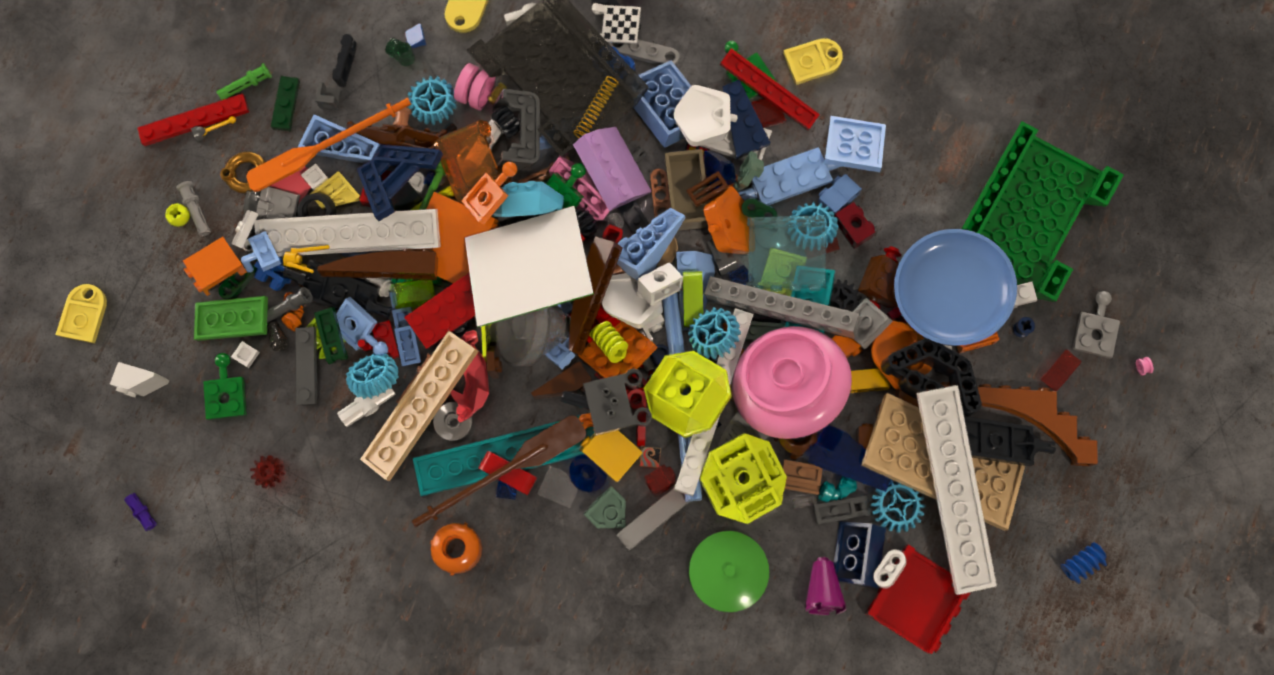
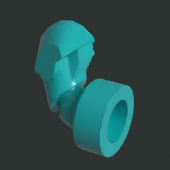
(844, 488)

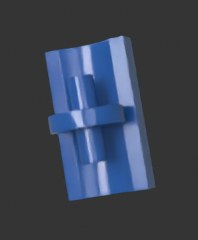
(278, 280)

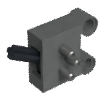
(609, 403)

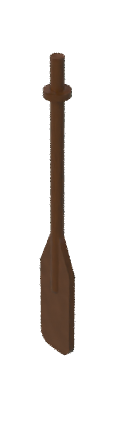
(532, 453)

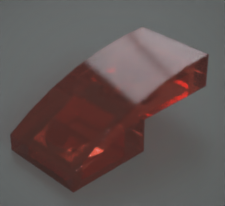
(1061, 370)

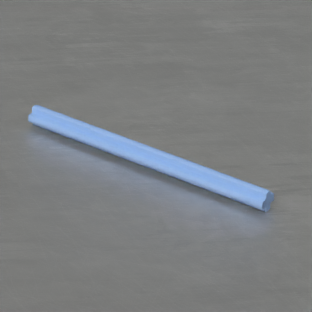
(676, 345)

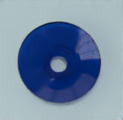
(596, 475)

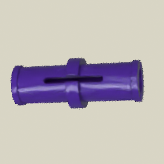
(140, 512)

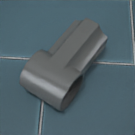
(723, 261)

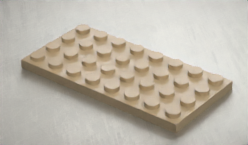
(900, 453)

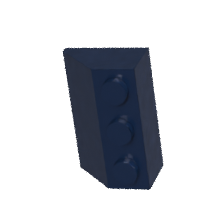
(858, 552)

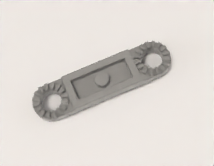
(648, 52)

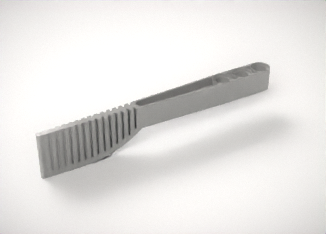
(675, 500)

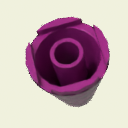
(824, 589)

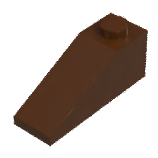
(569, 380)

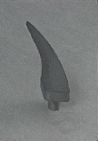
(251, 203)

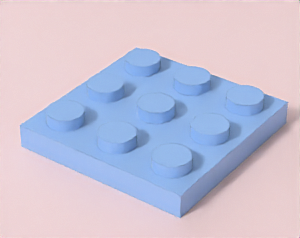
(855, 144)

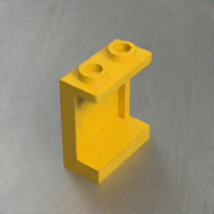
(611, 453)

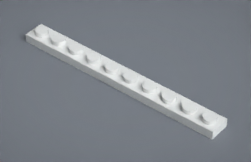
(701, 442)

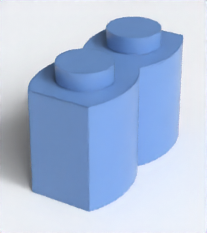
(840, 194)

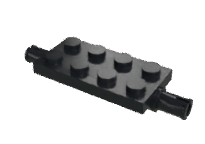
(334, 290)
(1004, 441)

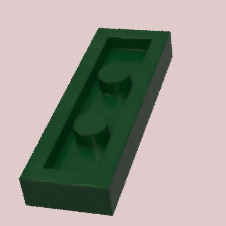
(285, 103)

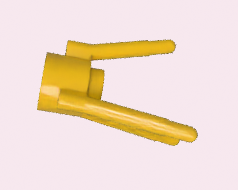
(294, 260)

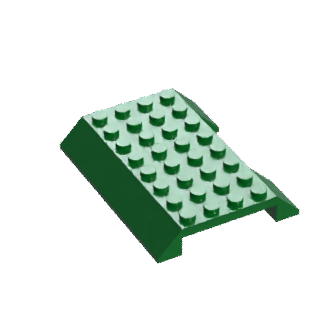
(1034, 204)

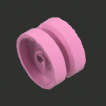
(473, 87)

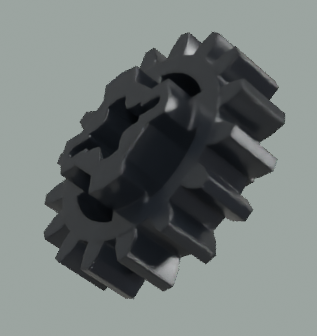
(848, 298)

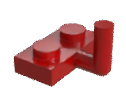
(383, 332)

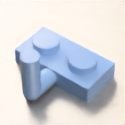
(263, 252)
(561, 355)

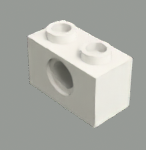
(660, 283)

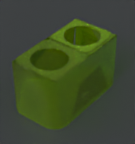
(412, 293)

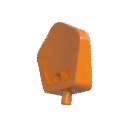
(728, 222)
(893, 338)

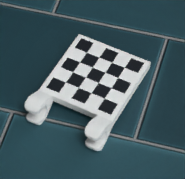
(619, 23)

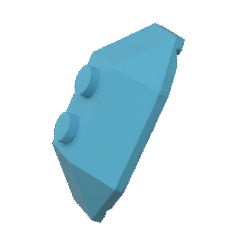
(529, 199)

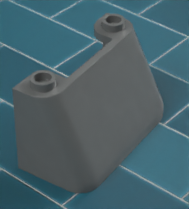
(525, 146)

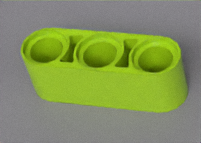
(692, 296)

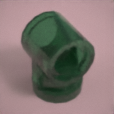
(396, 48)

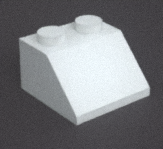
(136, 381)

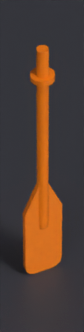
(297, 158)

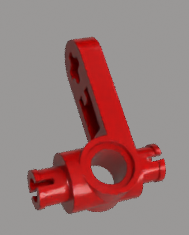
(640, 431)

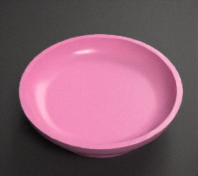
(791, 382)

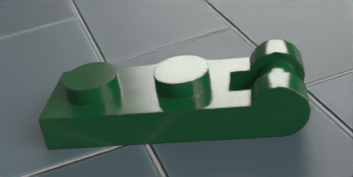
(330, 335)

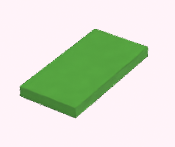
(231, 318)

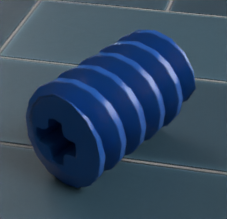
(1084, 563)

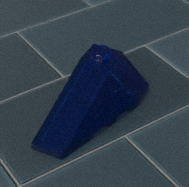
(844, 456)

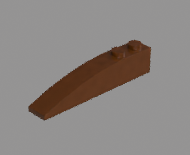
(385, 265)
(601, 265)

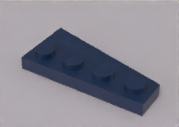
(747, 131)

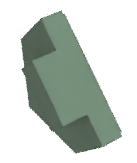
(750, 167)
(607, 510)

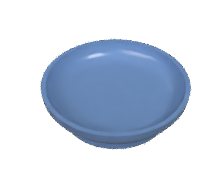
(955, 287)

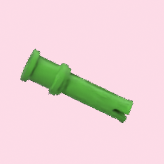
(252, 78)

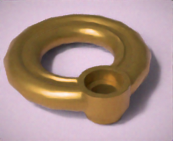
(231, 166)

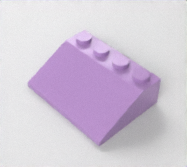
(611, 167)

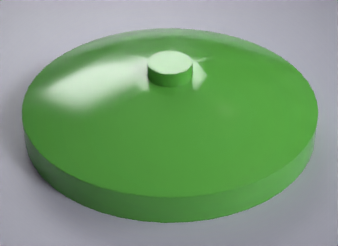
(729, 571)

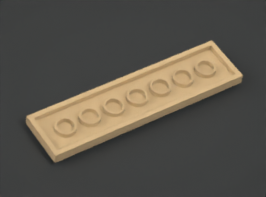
(419, 405)

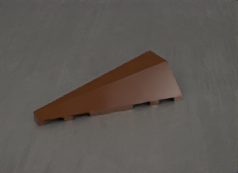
(400, 135)

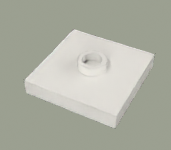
(244, 228)

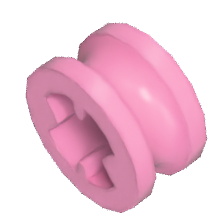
(1144, 366)

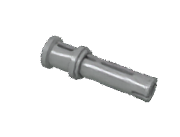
(191, 200)

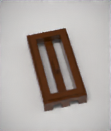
(711, 195)

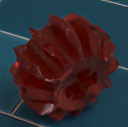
(273, 467)

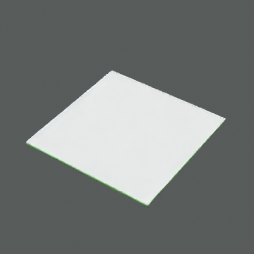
(527, 266)

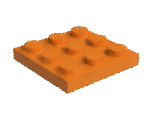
(638, 351)

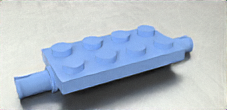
(790, 177)

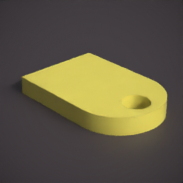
(467, 10)
(812, 60)
(82, 316)

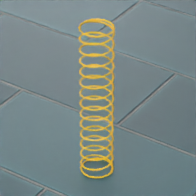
(587, 119)

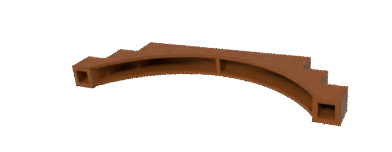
(1033, 406)

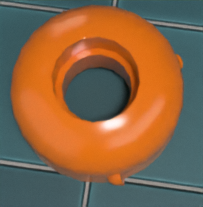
(440, 544)

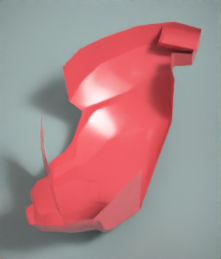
(476, 385)

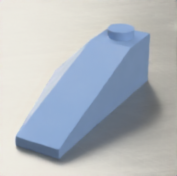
(647, 245)

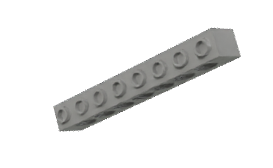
(783, 307)

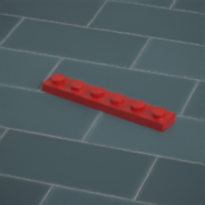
(769, 89)
(200, 116)

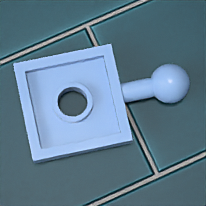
(364, 323)

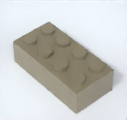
(684, 171)

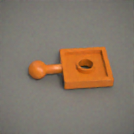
(492, 188)

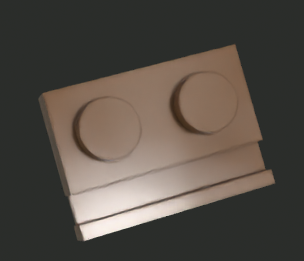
(802, 477)

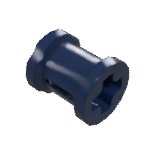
(1029, 327)

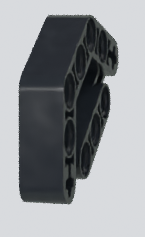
(970, 404)

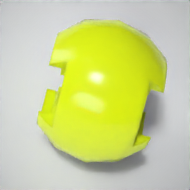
(181, 219)

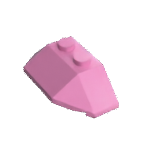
(592, 199)

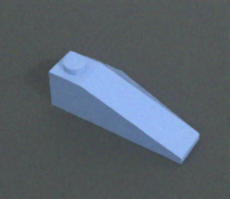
(691, 262)

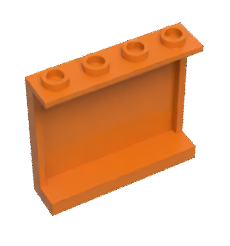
(454, 225)

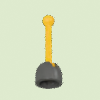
(200, 132)

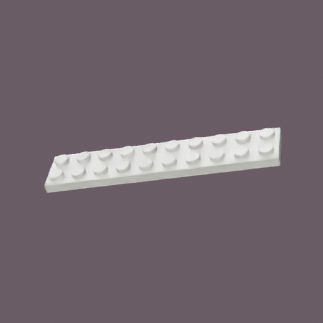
(353, 232)
(956, 490)

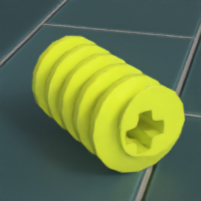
(609, 341)

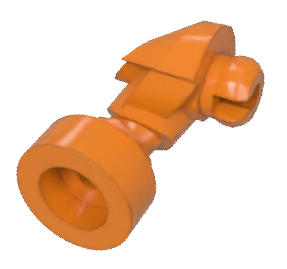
(293, 319)

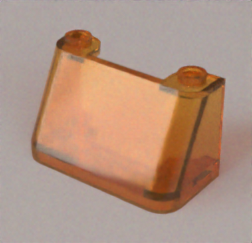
(468, 157)

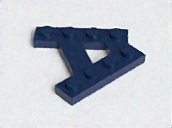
(408, 162)

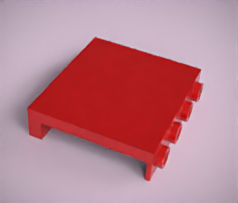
(918, 602)

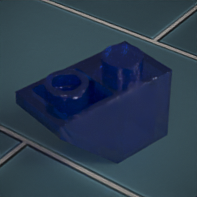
(716, 162)

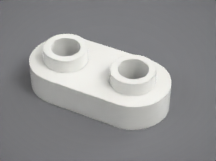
(888, 568)

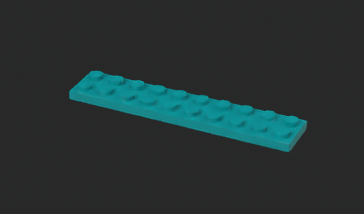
(460, 465)

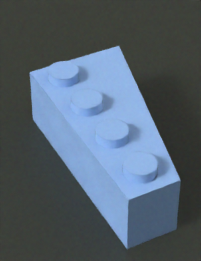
(353, 148)

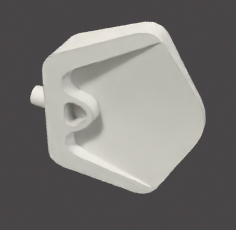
(704, 115)
(627, 304)

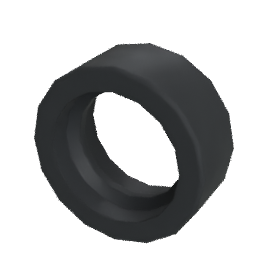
(326, 200)

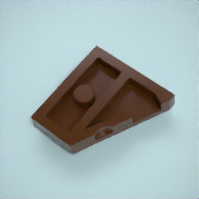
(494, 365)

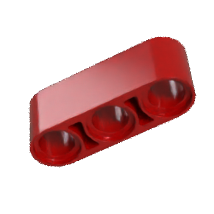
(517, 478)

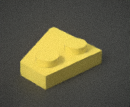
(338, 190)

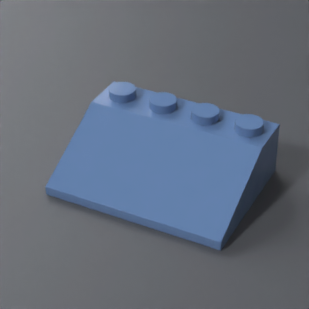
(658, 103)

